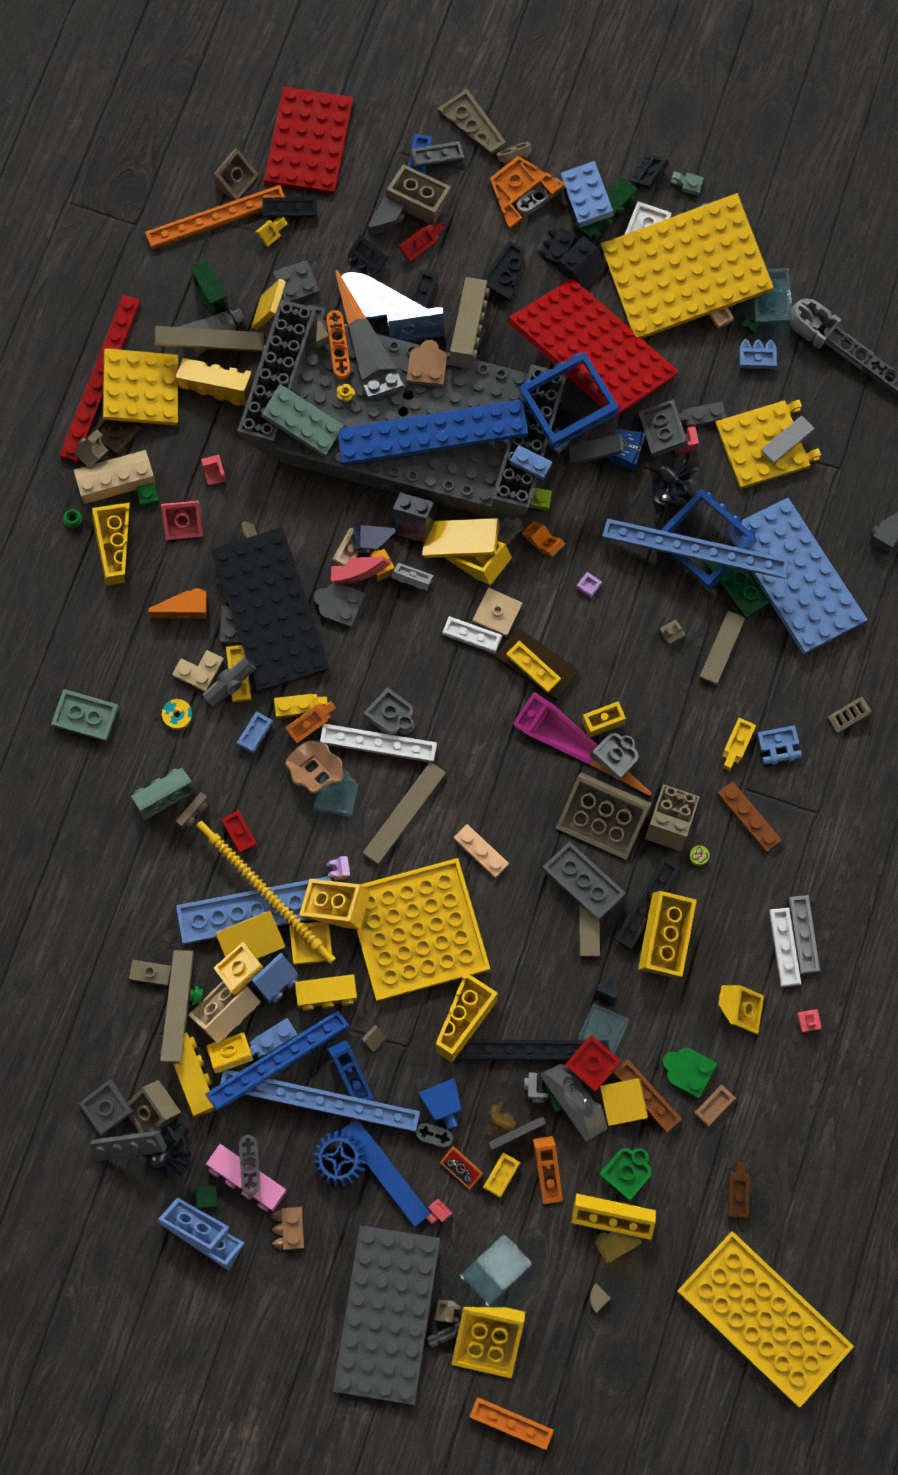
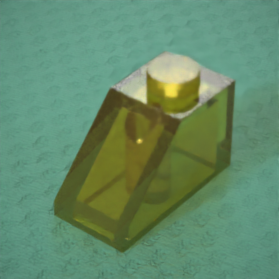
(614, 1245)

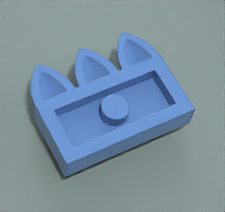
(758, 356)

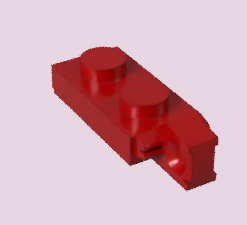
(420, 241)

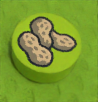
(699, 855)

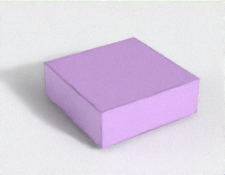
(589, 585)

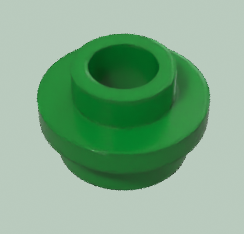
(72, 513)
(195, 995)

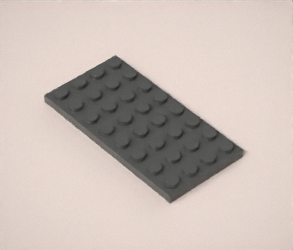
(387, 1315)

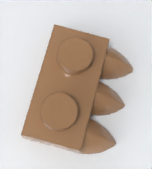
(290, 1228)

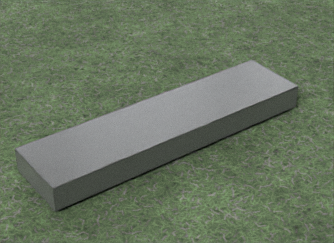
(804, 935)

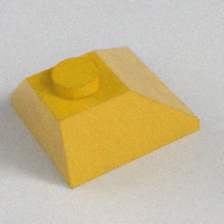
(741, 1006)

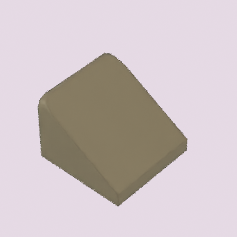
(322, 336)
(373, 1038)

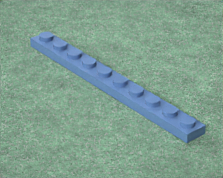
(696, 548)
(333, 1103)

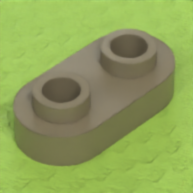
(508, 154)

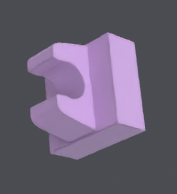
(340, 868)

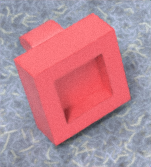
(809, 1021)
(439, 1211)

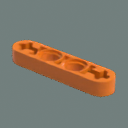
(338, 344)

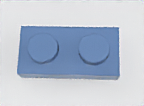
(531, 462)

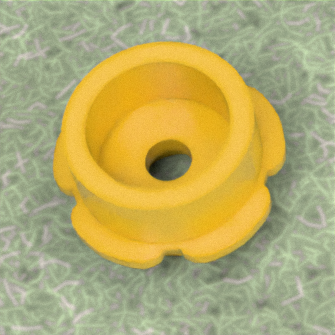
(345, 397)

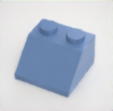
(275, 979)

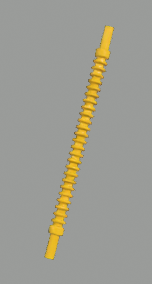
(316, 944)

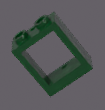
(209, 288)

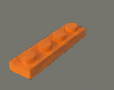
(511, 1423)

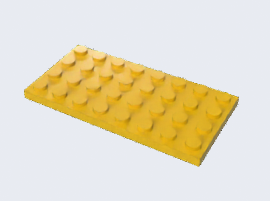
(765, 1319)

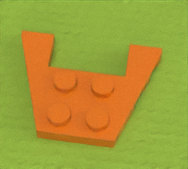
(516, 181)

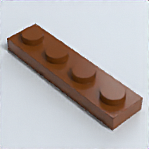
(749, 817)
(655, 1103)

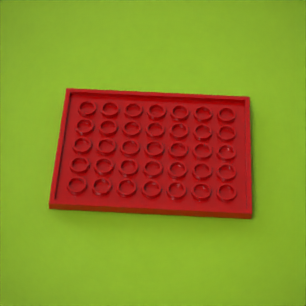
(575, 322)

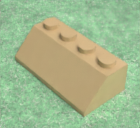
(114, 477)

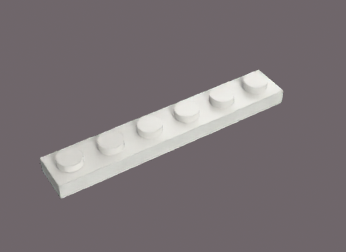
(378, 743)

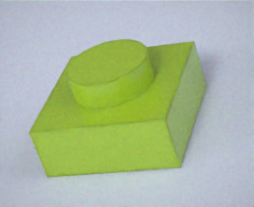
(541, 499)

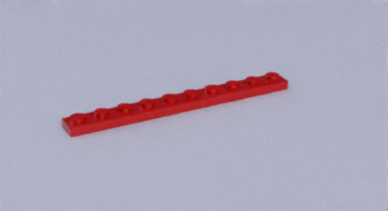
(93, 393)

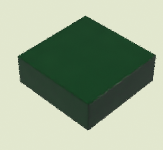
(206, 1197)

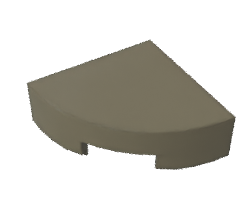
(598, 1298)

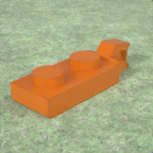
(310, 721)

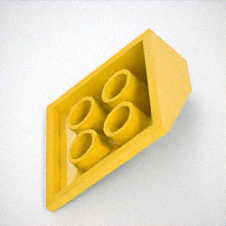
(489, 1339)

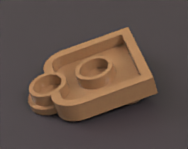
(427, 365)

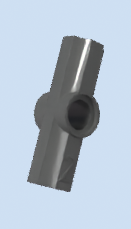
(229, 681)

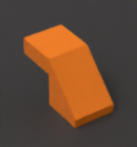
(541, 538)

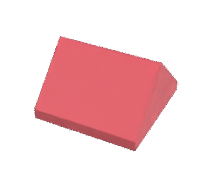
(182, 520)

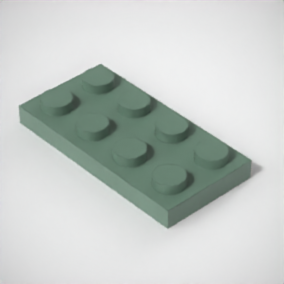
(301, 420)

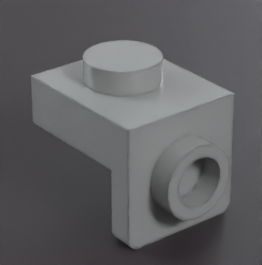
(531, 1085)

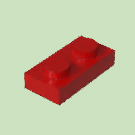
(239, 832)

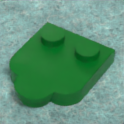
(688, 1070)
(627, 1171)

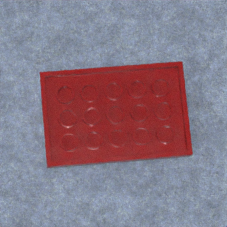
(308, 140)

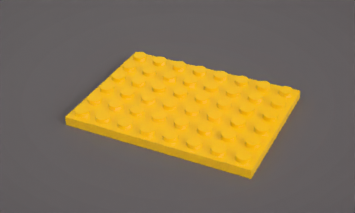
(687, 266)

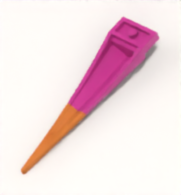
(548, 724)

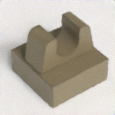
(672, 632)
(445, 1311)

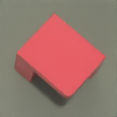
(692, 440)
(213, 470)

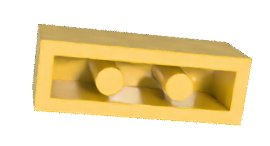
(326, 992)

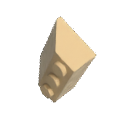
(223, 1011)

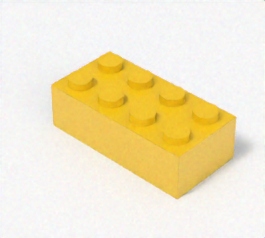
(667, 934)

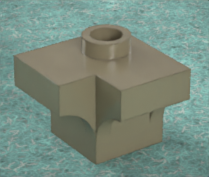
(91, 449)

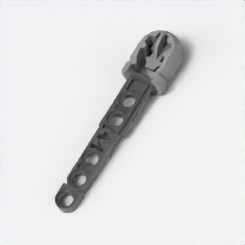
(809, 316)

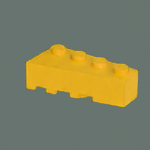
(215, 381)
(111, 536)

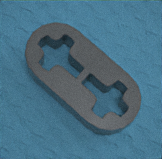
(436, 1131)

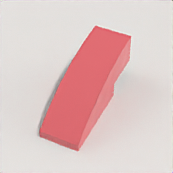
(358, 569)

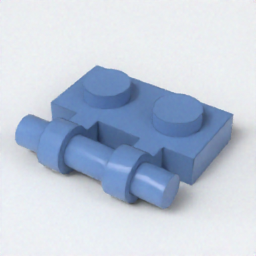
(778, 739)

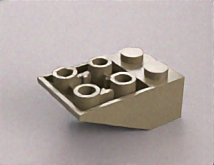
(672, 818)

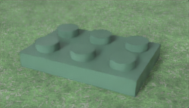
(85, 715)

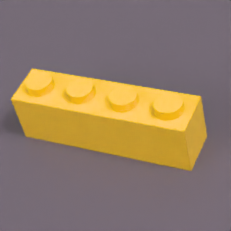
(193, 1080)
(613, 1216)

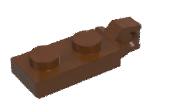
(738, 1192)

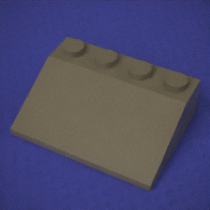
(603, 815)

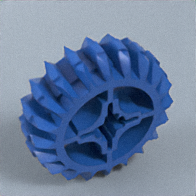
(323, 1155)

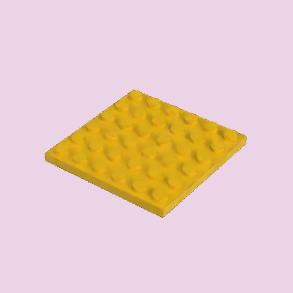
(420, 930)

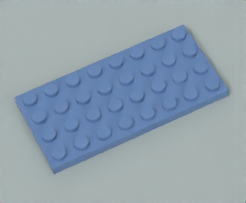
(812, 596)

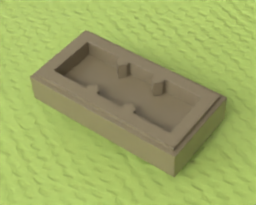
(150, 972)

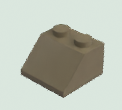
(151, 1107)

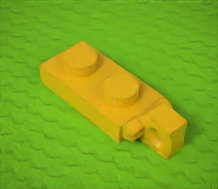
(296, 705)
(737, 742)

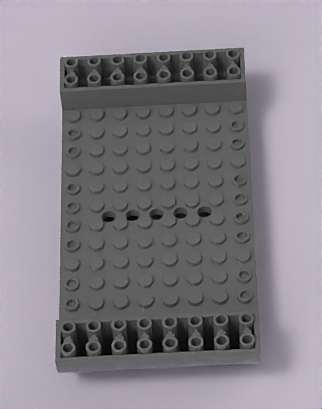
(462, 478)

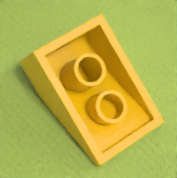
(484, 567)
(335, 903)

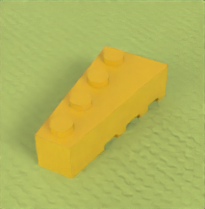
(465, 1015)

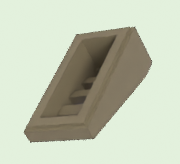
(866, 712)

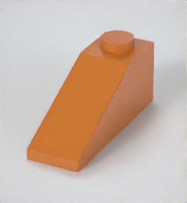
(185, 605)
(548, 1169)

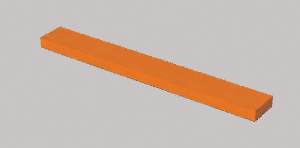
(210, 218)

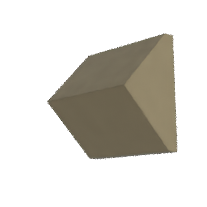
(234, 175)

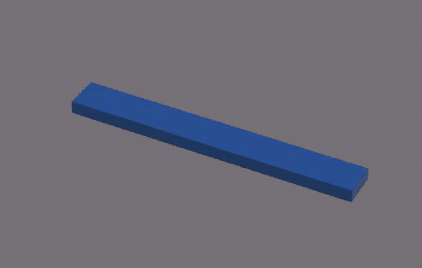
(277, 1061)

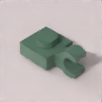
(690, 183)

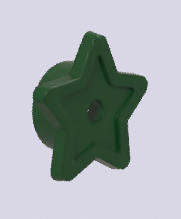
(751, 326)

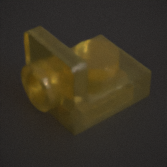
(505, 1120)

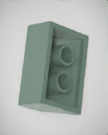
(163, 793)

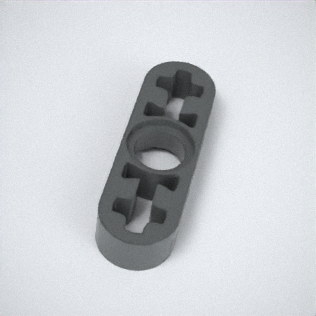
(243, 1150)

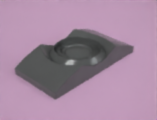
(576, 1101)

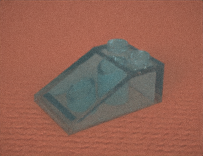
(777, 303)
(496, 1269)

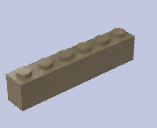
(468, 321)

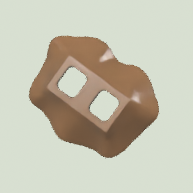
(314, 752)

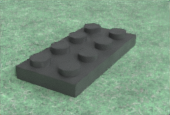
(583, 881)

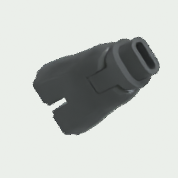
(219, 321)

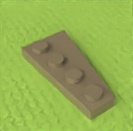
(472, 120)

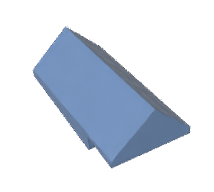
(202, 1232)

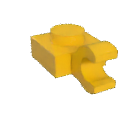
(270, 231)

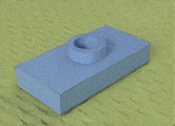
(254, 732)

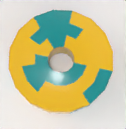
(171, 708)

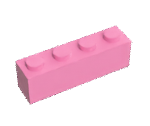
(227, 1164)

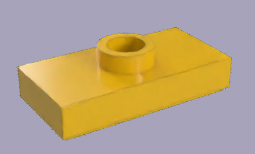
(501, 1175)

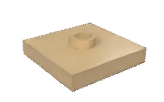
(497, 612)

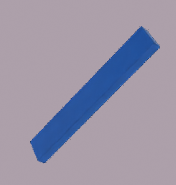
(388, 1175)

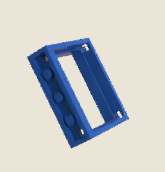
(584, 424)
(721, 571)

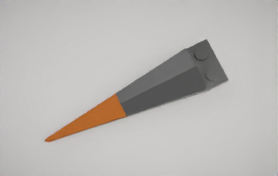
(375, 366)

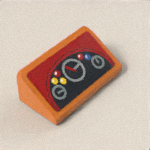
(461, 1167)

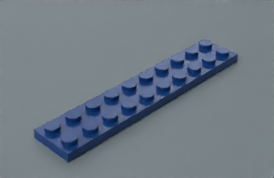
(432, 432)

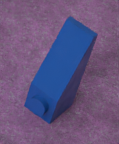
(350, 1071)

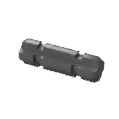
(443, 1335)

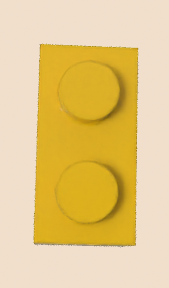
(603, 719)

